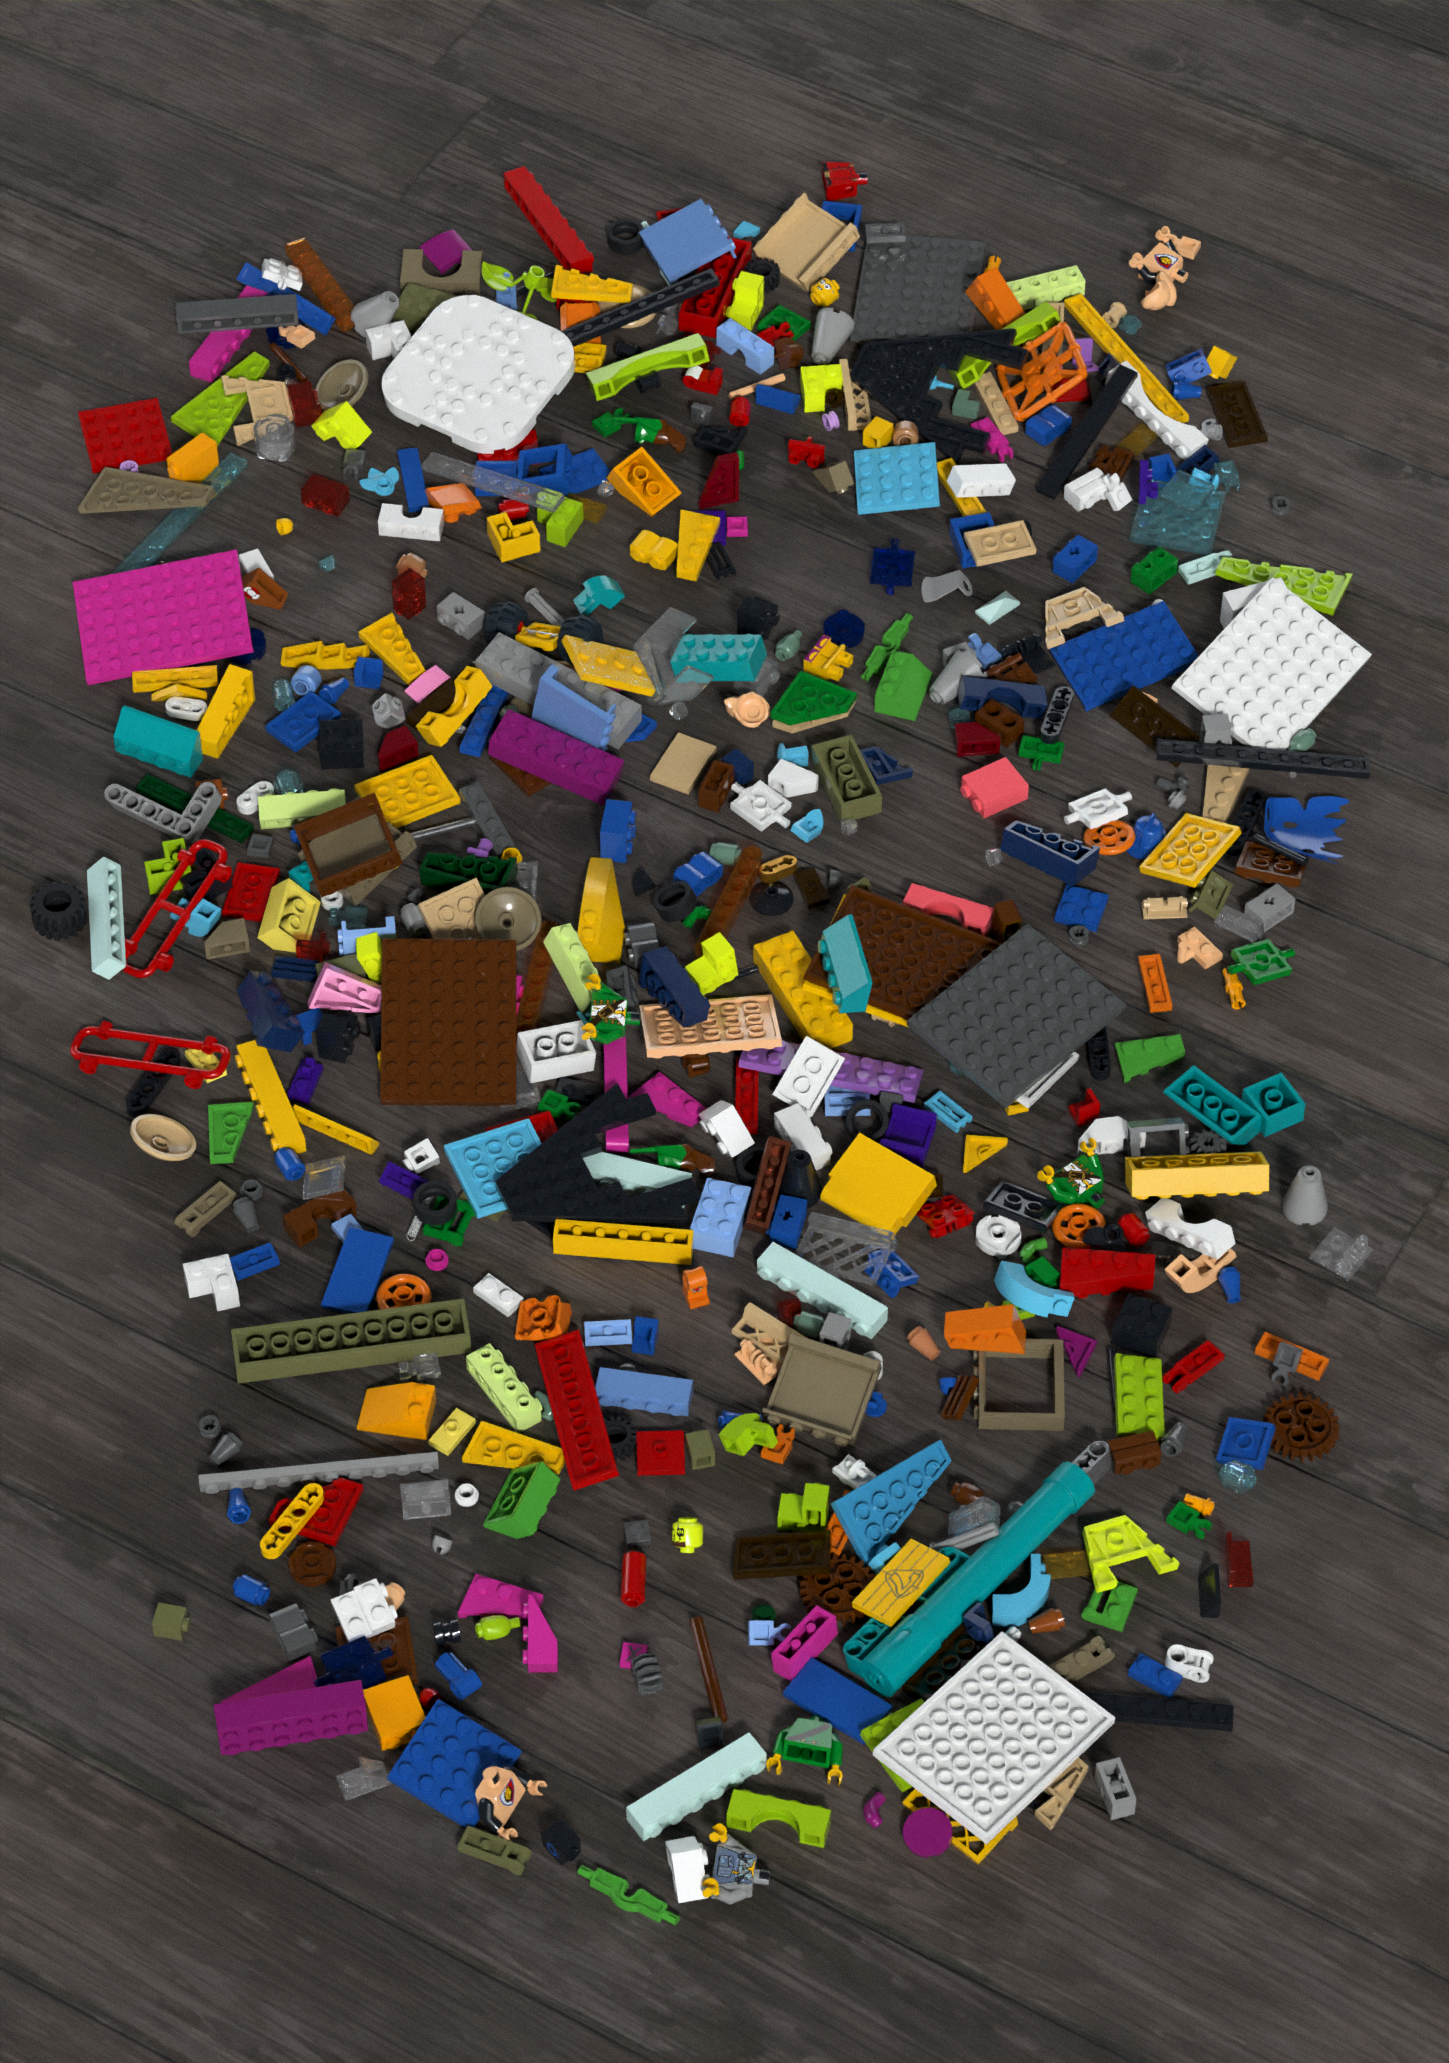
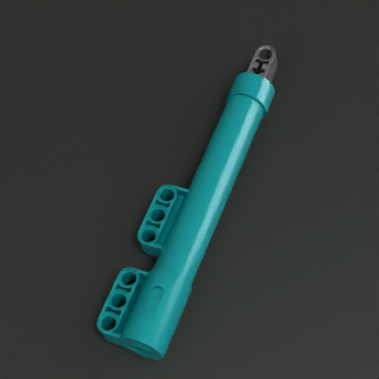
(893, 1654)

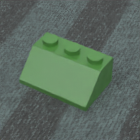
(902, 686)
(522, 1500)

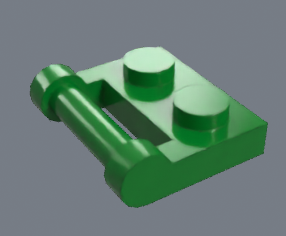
(779, 315)
(443, 1231)

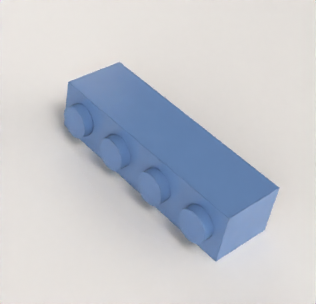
(644, 1391)

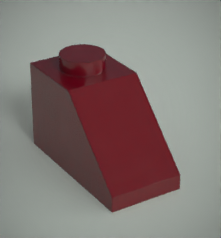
(974, 740)
(397, 748)

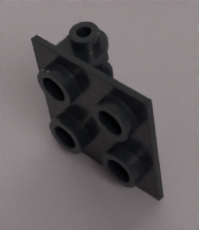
(1031, 653)

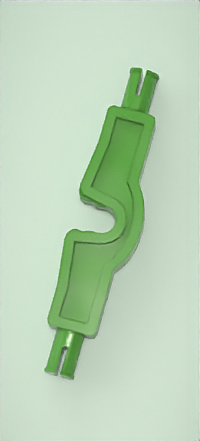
(881, 654)
(639, 1902)

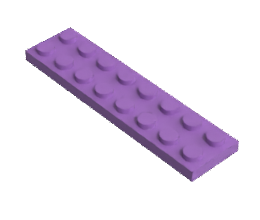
(855, 1074)

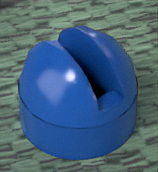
(946, 1384)

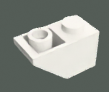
(792, 780)

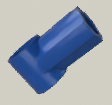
(461, 1681)

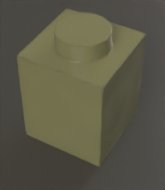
(700, 1449)
(171, 1621)

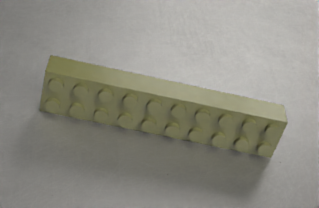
(350, 1340)

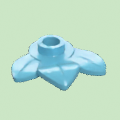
(379, 482)

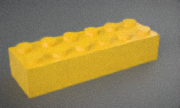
(783, 965)
(1197, 1174)

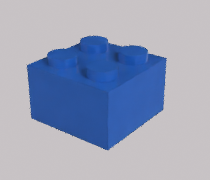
(617, 830)

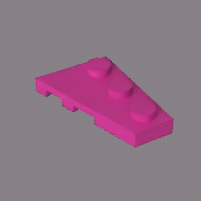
(671, 1100)
(493, 1597)

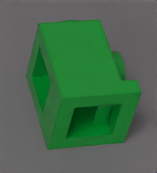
(1043, 1273)

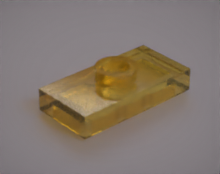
(1138, 439)
(592, 510)
(1067, 1564)

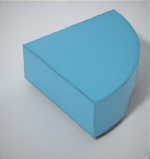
(745, 230)

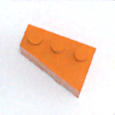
(986, 1329)

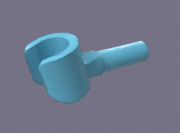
(936, 383)

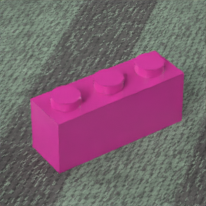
(804, 1642)

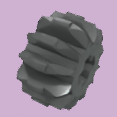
(1207, 1143)
(647, 1673)

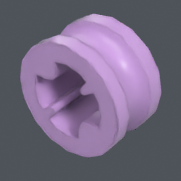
(830, 421)
(129, 465)

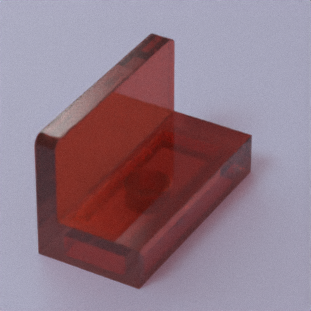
(1238, 1562)

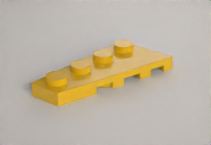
(508, 1449)

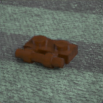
(1117, 461)
(1018, 674)

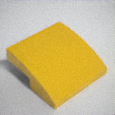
(589, 357)

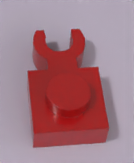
(773, 334)

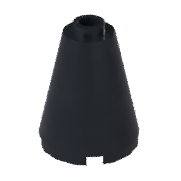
(801, 1178)

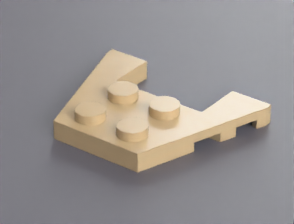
(264, 398)
(1075, 608)
(1061, 1792)

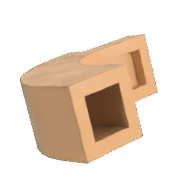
(1198, 1273)

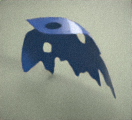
(1312, 826)

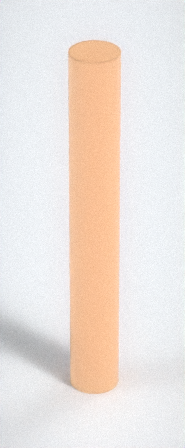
(752, 388)

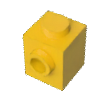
(1220, 362)
(877, 433)

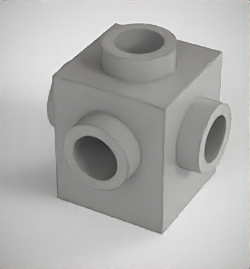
(388, 712)

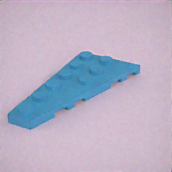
(883, 1503)

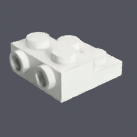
(364, 1611)

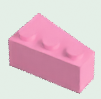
(345, 991)

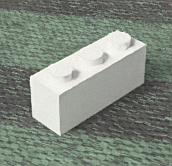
(981, 480)
(796, 1127)

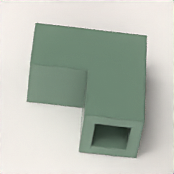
(964, 406)

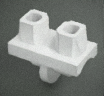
(853, 1472)

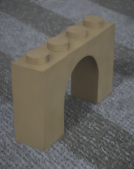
(464, 282)

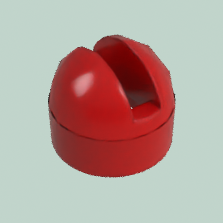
(428, 1697)

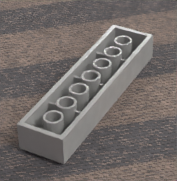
(519, 670)

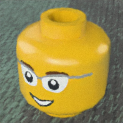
(824, 292)

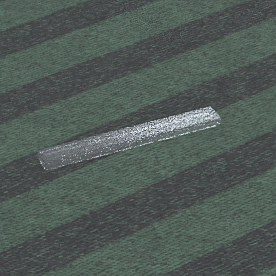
(493, 482)

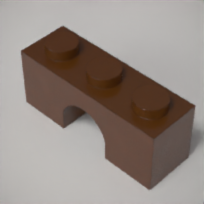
(301, 1222)

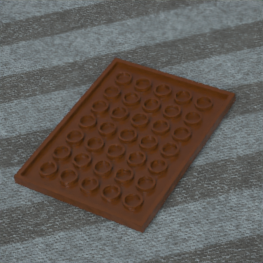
(906, 952)
(448, 1022)

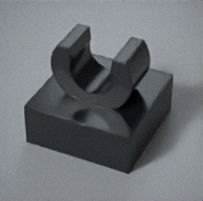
(709, 1731)

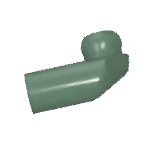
(544, 1400)

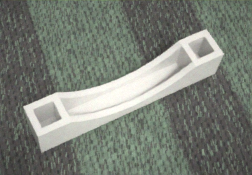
(1180, 437)

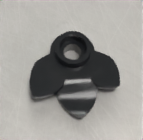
(1100, 1240)

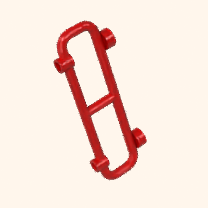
(162, 960)
(193, 1076)

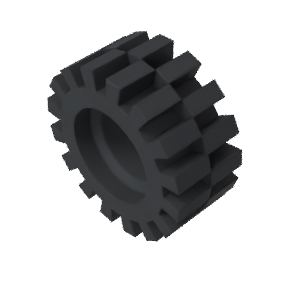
(764, 267)
(627, 1431)

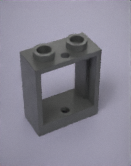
(1134, 1129)

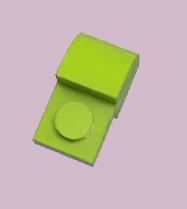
(746, 1431)

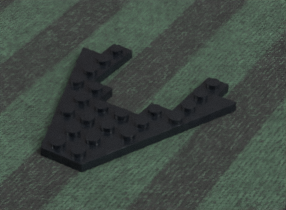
(903, 370)
(558, 1185)

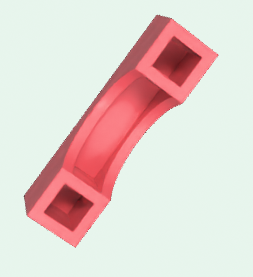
(971, 915)

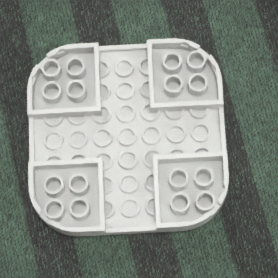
(478, 373)

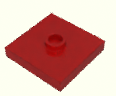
(660, 1453)

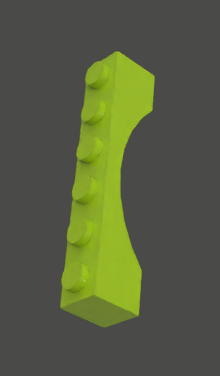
(1027, 327)
(680, 353)

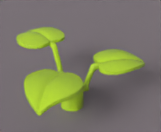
(533, 279)

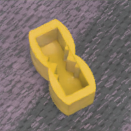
(653, 550)

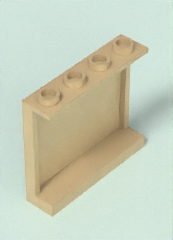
(806, 243)

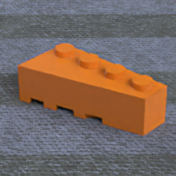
(995, 300)

